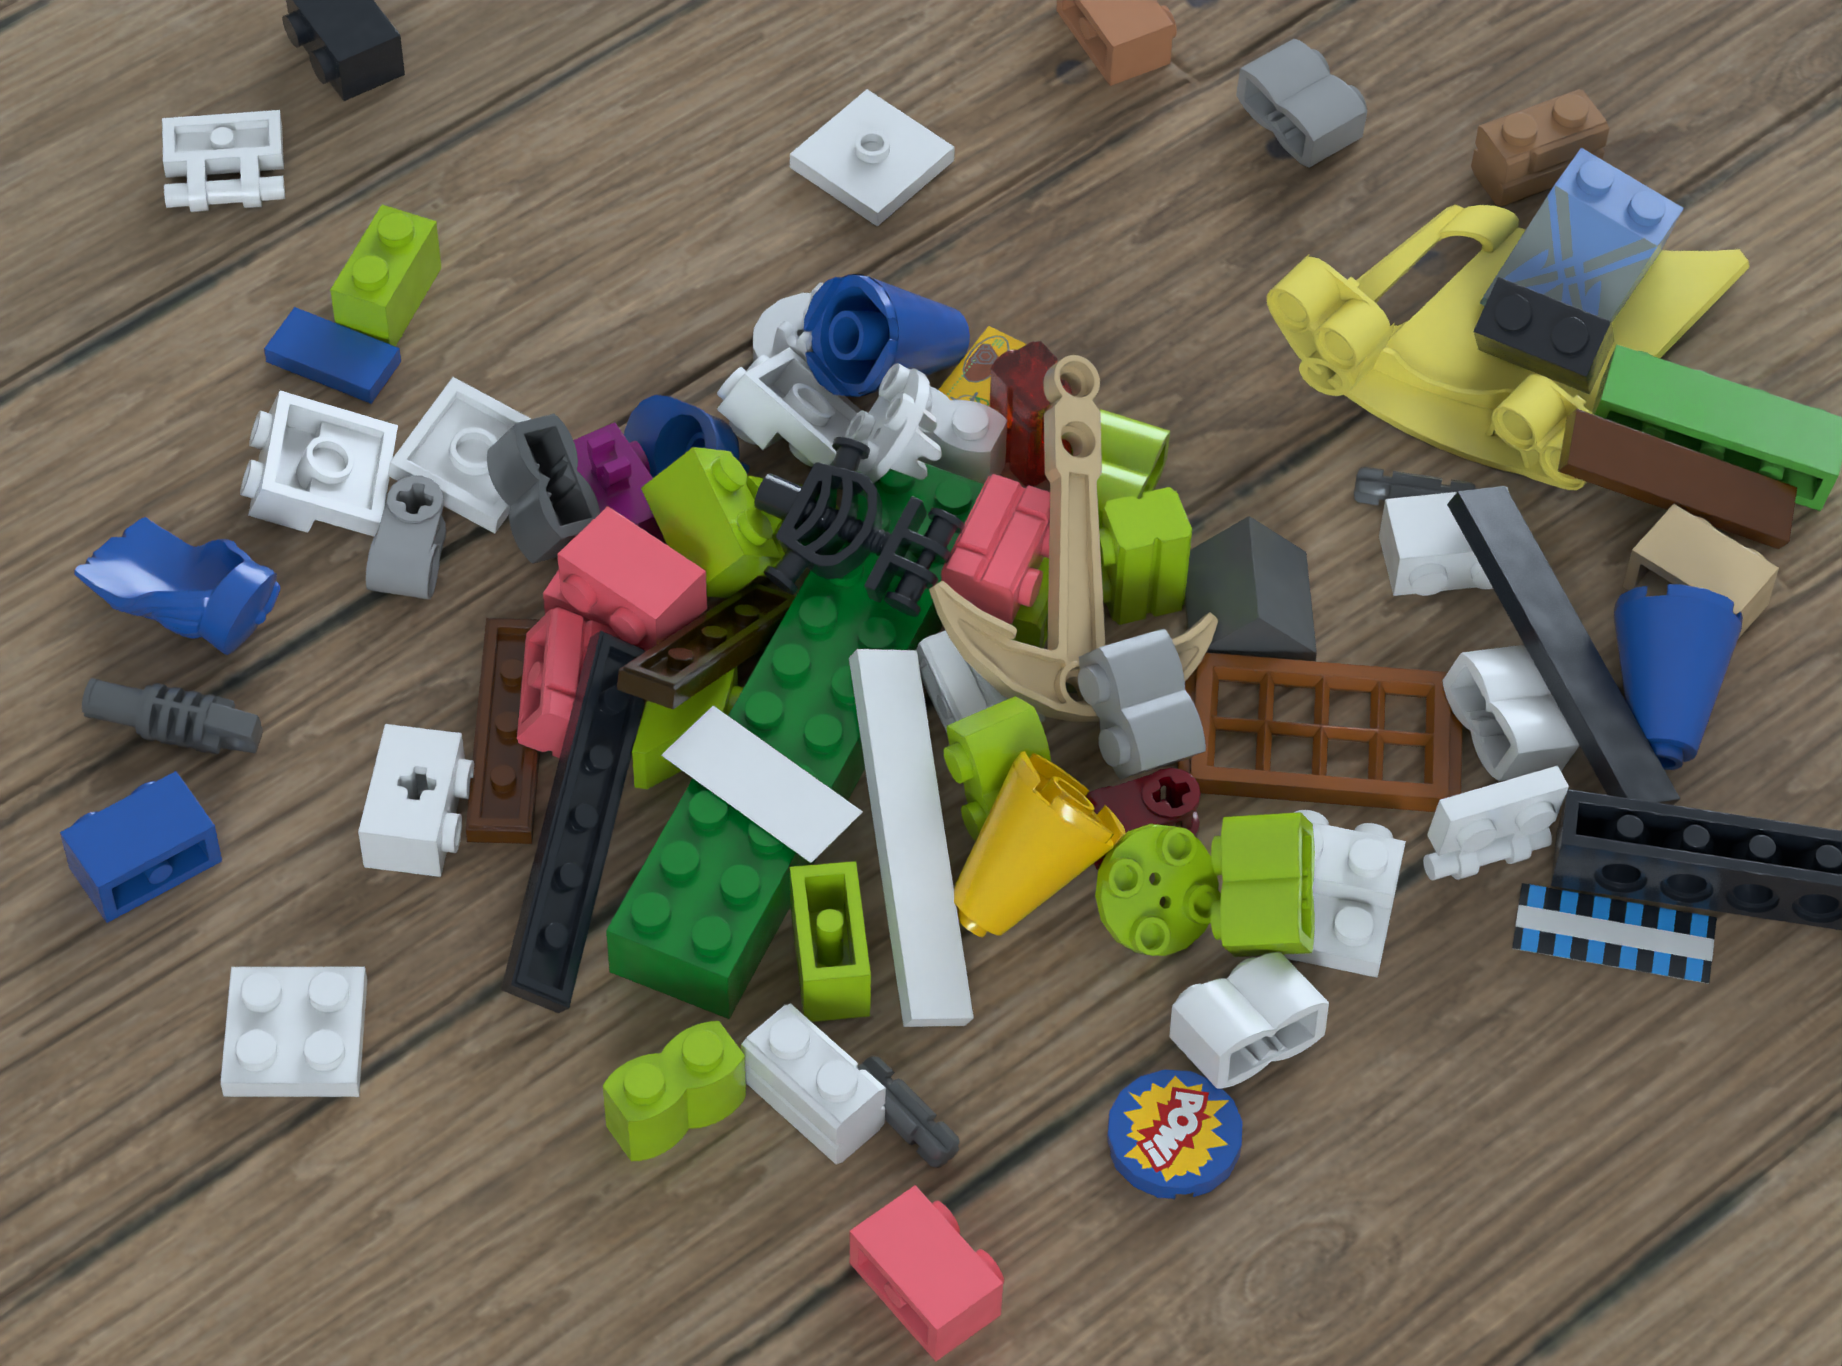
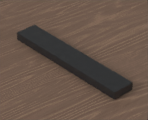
(1560, 646)
(576, 830)

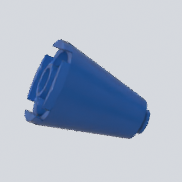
(869, 326)
(1674, 663)

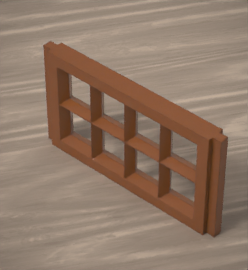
(1441, 738)

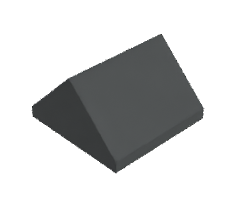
(1255, 590)

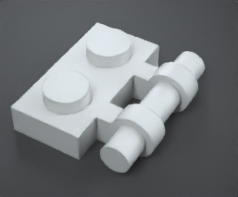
(223, 145)
(1494, 824)

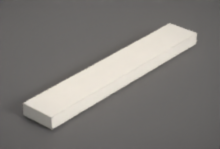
(910, 839)

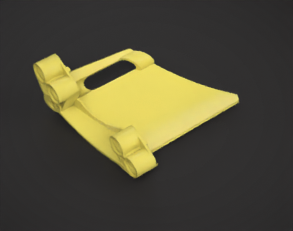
(1429, 369)

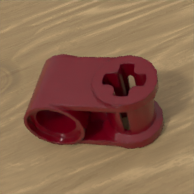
(1140, 801)

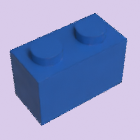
(141, 846)

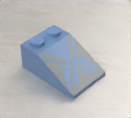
(1591, 238)

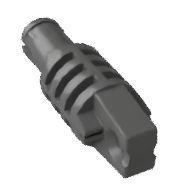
(174, 716)

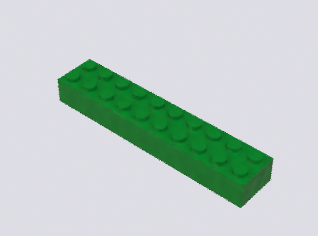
(715, 876)

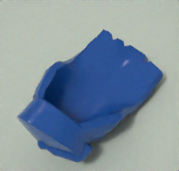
(184, 587)

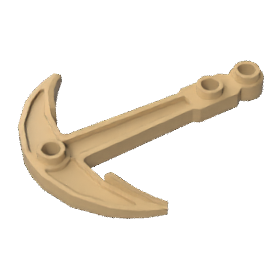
(1074, 569)

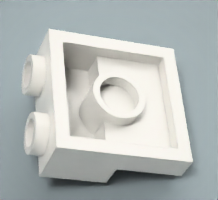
(785, 401)
(318, 466)
(1352, 894)

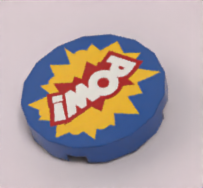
(1174, 1134)

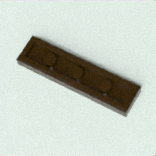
(706, 647)

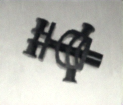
(817, 531)

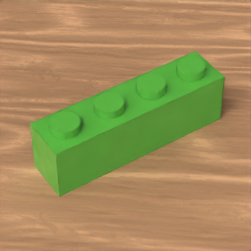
(1724, 421)

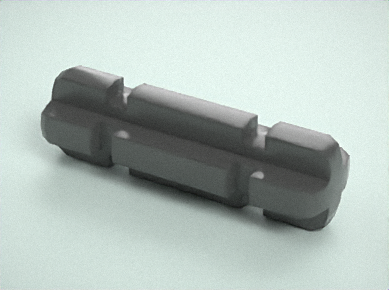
(1373, 486)
(913, 1117)

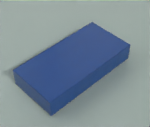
(332, 355)

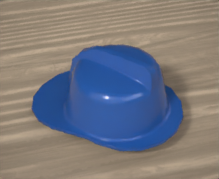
(672, 427)

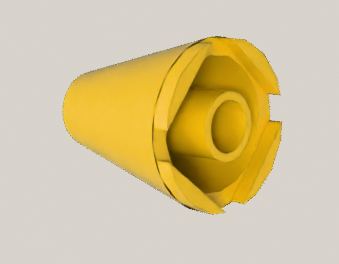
(1031, 846)

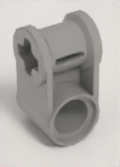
(408, 540)

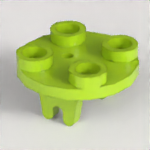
(1131, 904)

